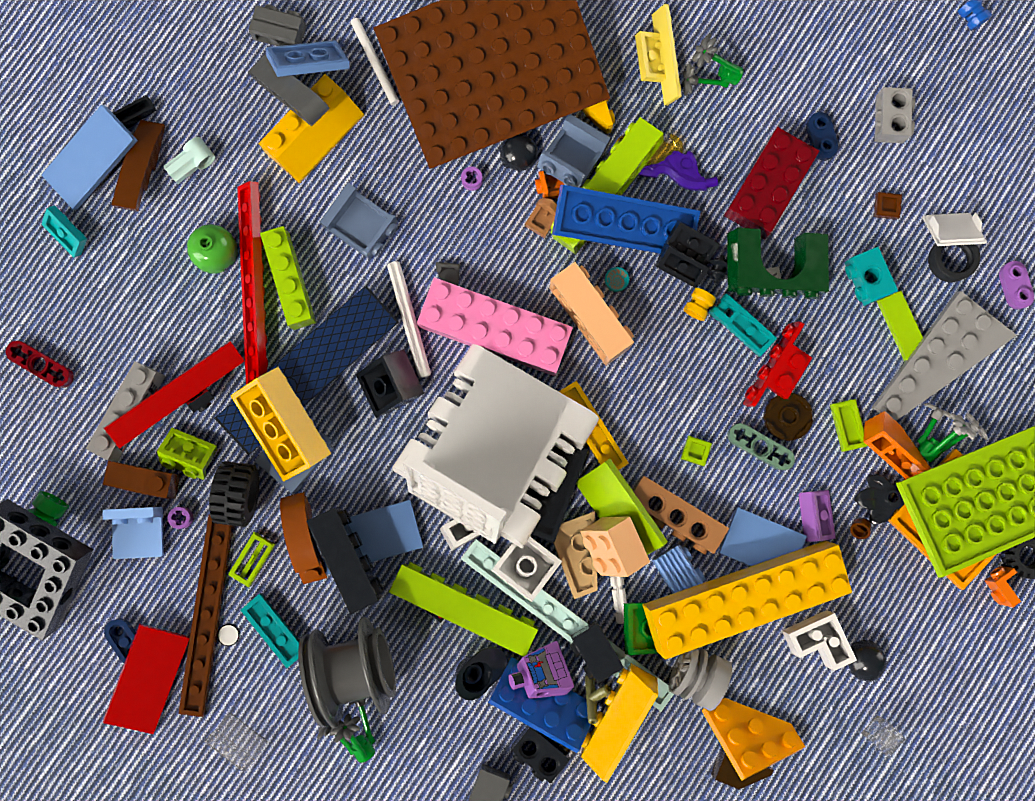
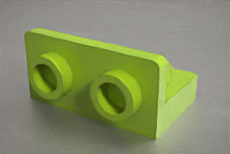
(186, 453)

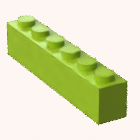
(621, 167)
(464, 609)

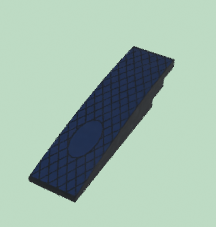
(321, 357)

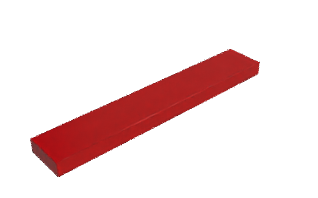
(173, 394)

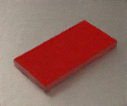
(146, 679)

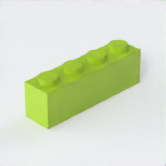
(288, 278)

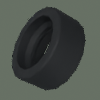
(940, 271)

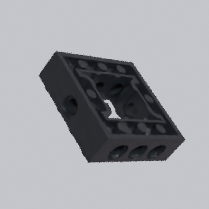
(64, 560)

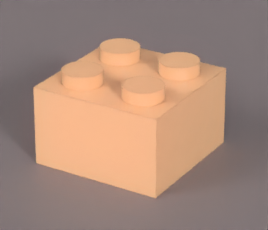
(615, 546)

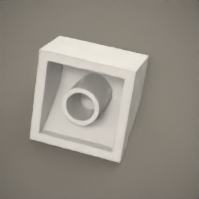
(527, 568)

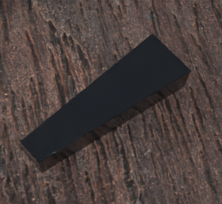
(135, 111)

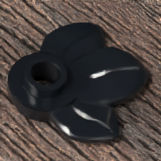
(877, 499)

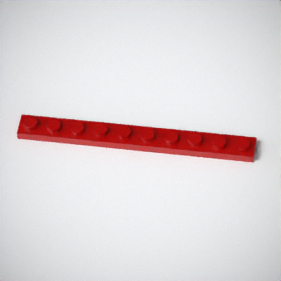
(252, 280)

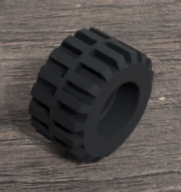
(234, 494)

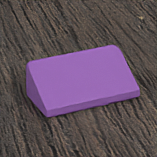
(816, 515)

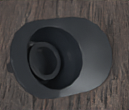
(479, 672)

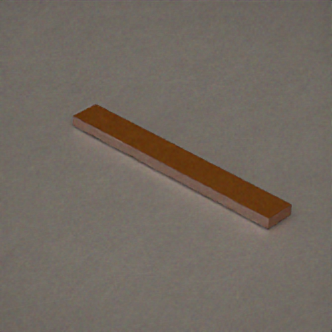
(206, 619)

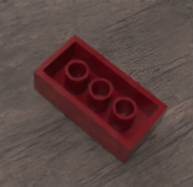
(771, 182)

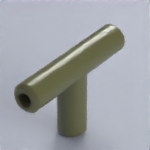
(592, 697)

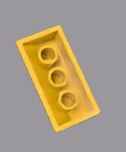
(302, 147)
(281, 424)
(619, 720)

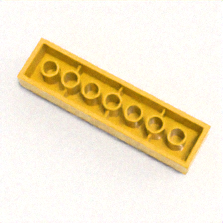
(747, 599)

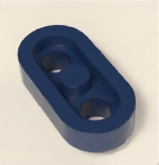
(819, 135)
(120, 643)

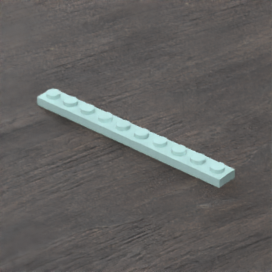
(550, 611)

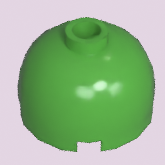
(212, 248)

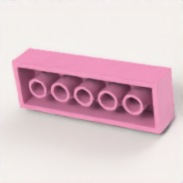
(494, 326)

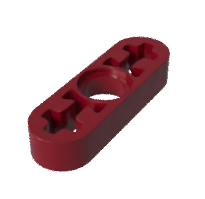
(28, 364)

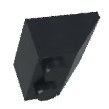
(389, 383)

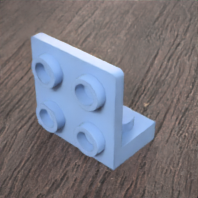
(136, 532)

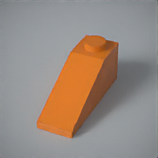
(893, 445)

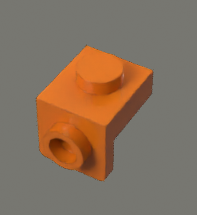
(547, 185)
(1001, 591)

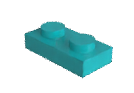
(64, 231)

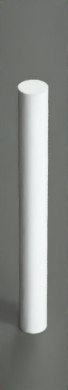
(375, 62)

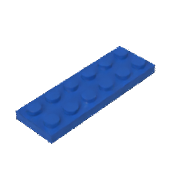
(617, 219)

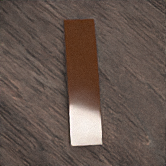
(138, 166)

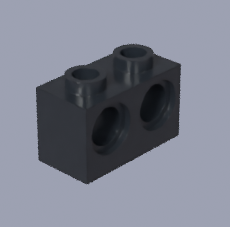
(544, 748)

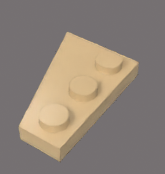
(575, 558)

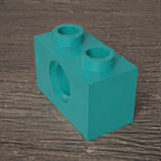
(874, 264)

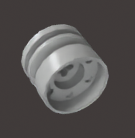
(700, 678)

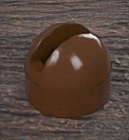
(861, 528)

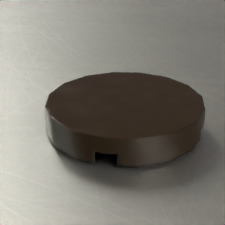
(788, 418)

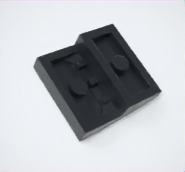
(687, 254)

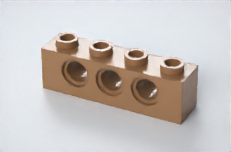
(712, 532)

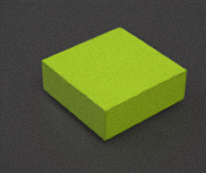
(696, 451)

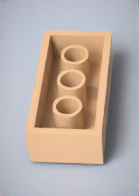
(590, 313)

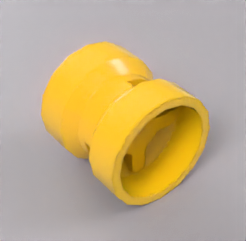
(699, 304)

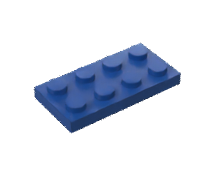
(557, 717)

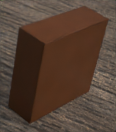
(887, 205)

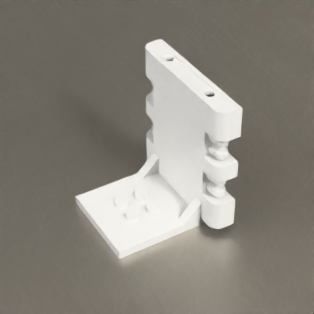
(494, 447)

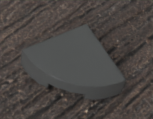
(448, 272)

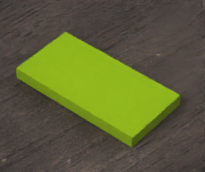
(613, 497)

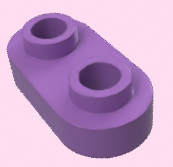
(1013, 285)

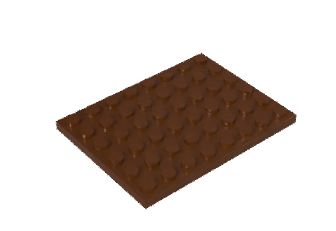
(489, 70)

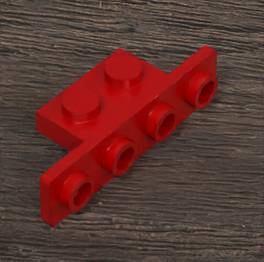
(783, 368)

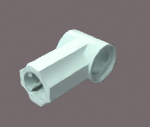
(193, 157)

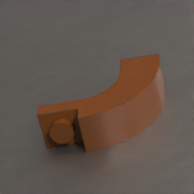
(299, 539)

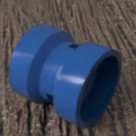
(974, 14)

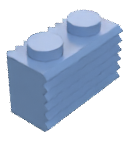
(677, 570)

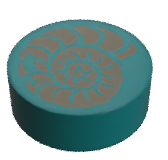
(616, 279)

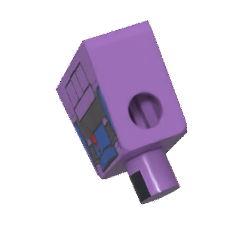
(543, 673)

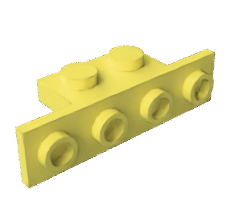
(658, 55)

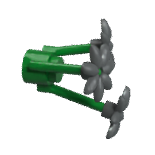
(728, 71)
(360, 746)

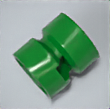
(48, 507)

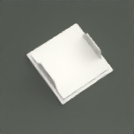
(955, 229)

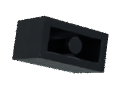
(596, 651)

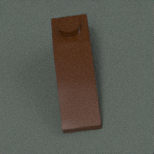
(141, 480)

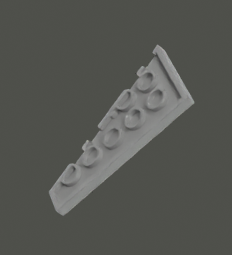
(950, 347)

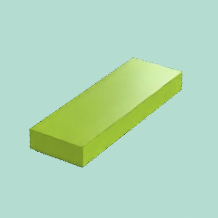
(901, 323)

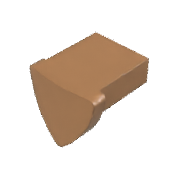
(542, 217)

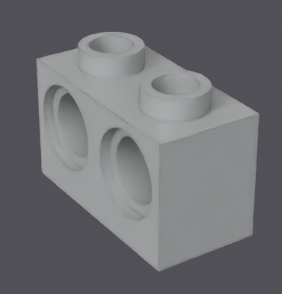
(888, 114)

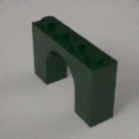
(750, 276)

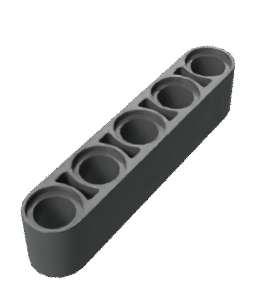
(289, 92)

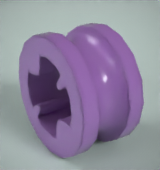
(471, 170)
(185, 512)

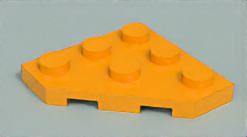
(752, 737)

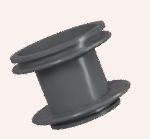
(346, 672)

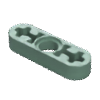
(748, 432)

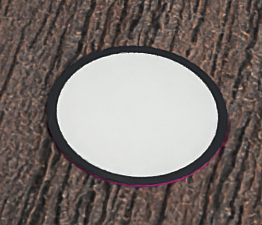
(228, 635)

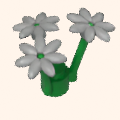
(933, 448)

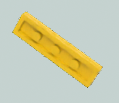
(600, 440)

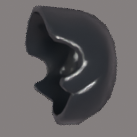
(519, 153)
(870, 661)

